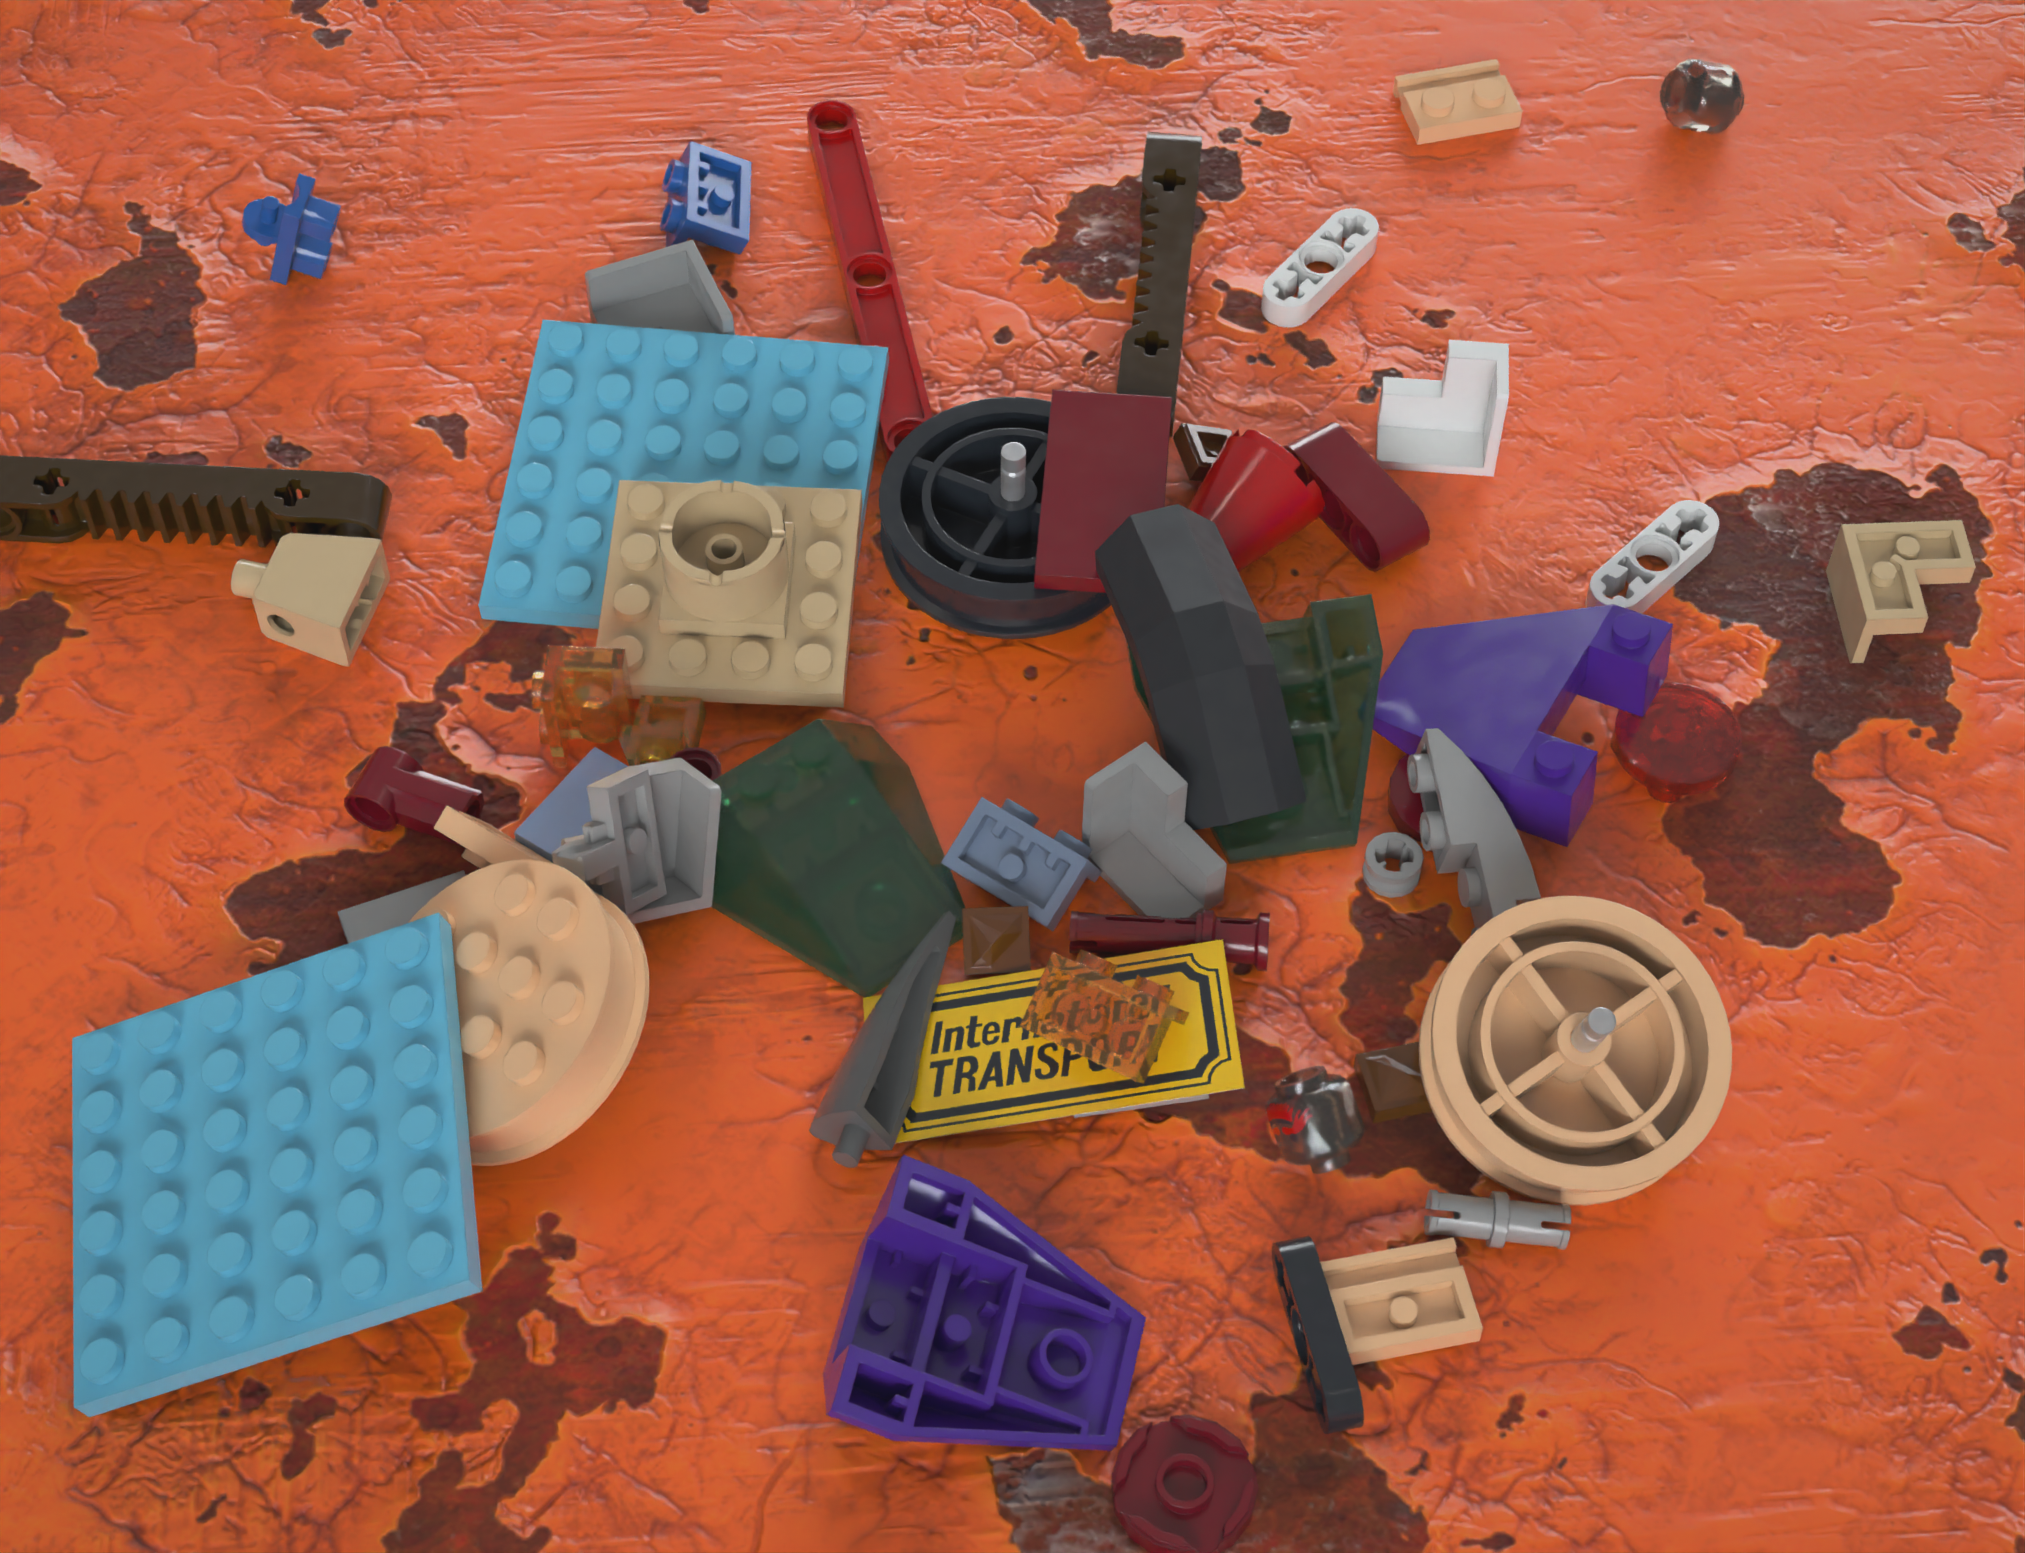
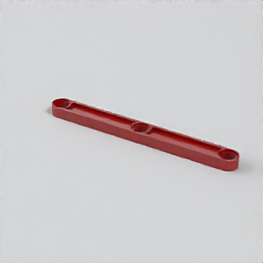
(864, 250)

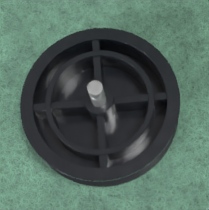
(966, 521)

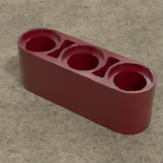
(1360, 498)

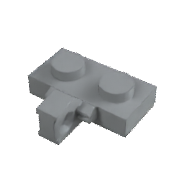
(619, 842)

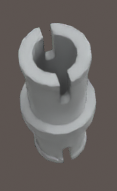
(1497, 1219)

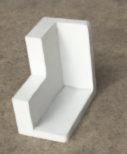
(1448, 422)

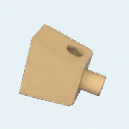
(316, 592)

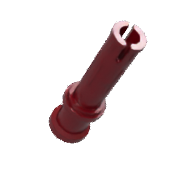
(1121, 934)

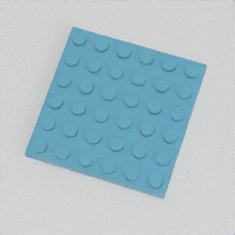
(663, 410)
(270, 1167)

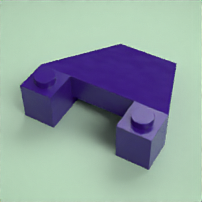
(1505, 690)

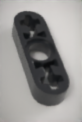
(1317, 1335)

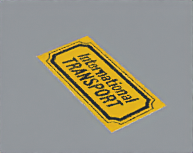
(992, 1073)

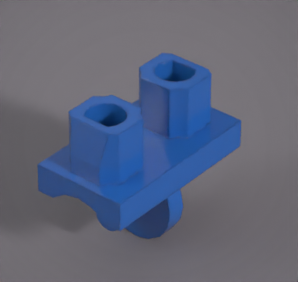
(299, 229)

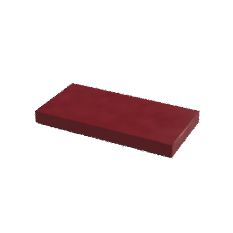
(1099, 469)

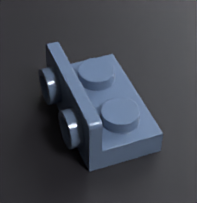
(1018, 862)

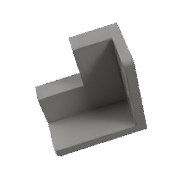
(659, 291)
(688, 837)
(1143, 841)

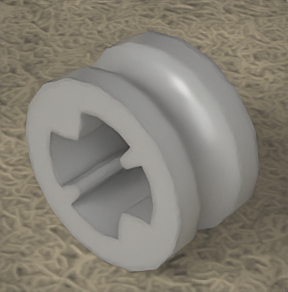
(1398, 847)

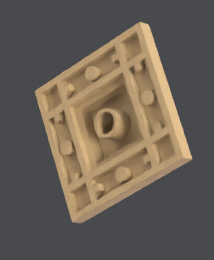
(733, 590)

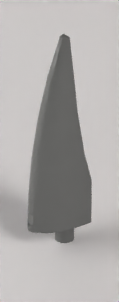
(881, 1067)

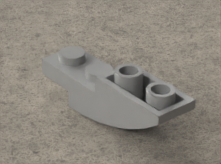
(1469, 830)

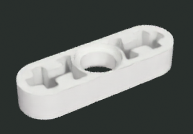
(1317, 288)
(1657, 540)

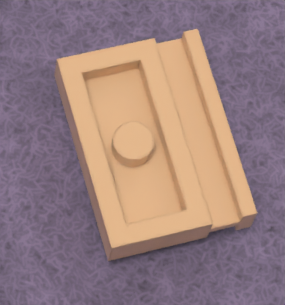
(1457, 102)
(482, 841)
(1402, 1301)

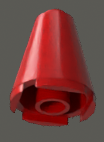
(1256, 496)

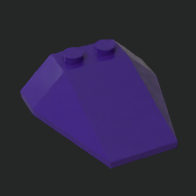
(975, 1328)

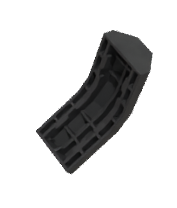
(1202, 665)

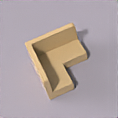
(1879, 573)

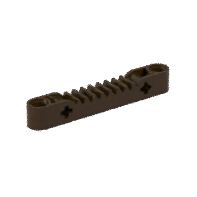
(1167, 216)
(183, 500)

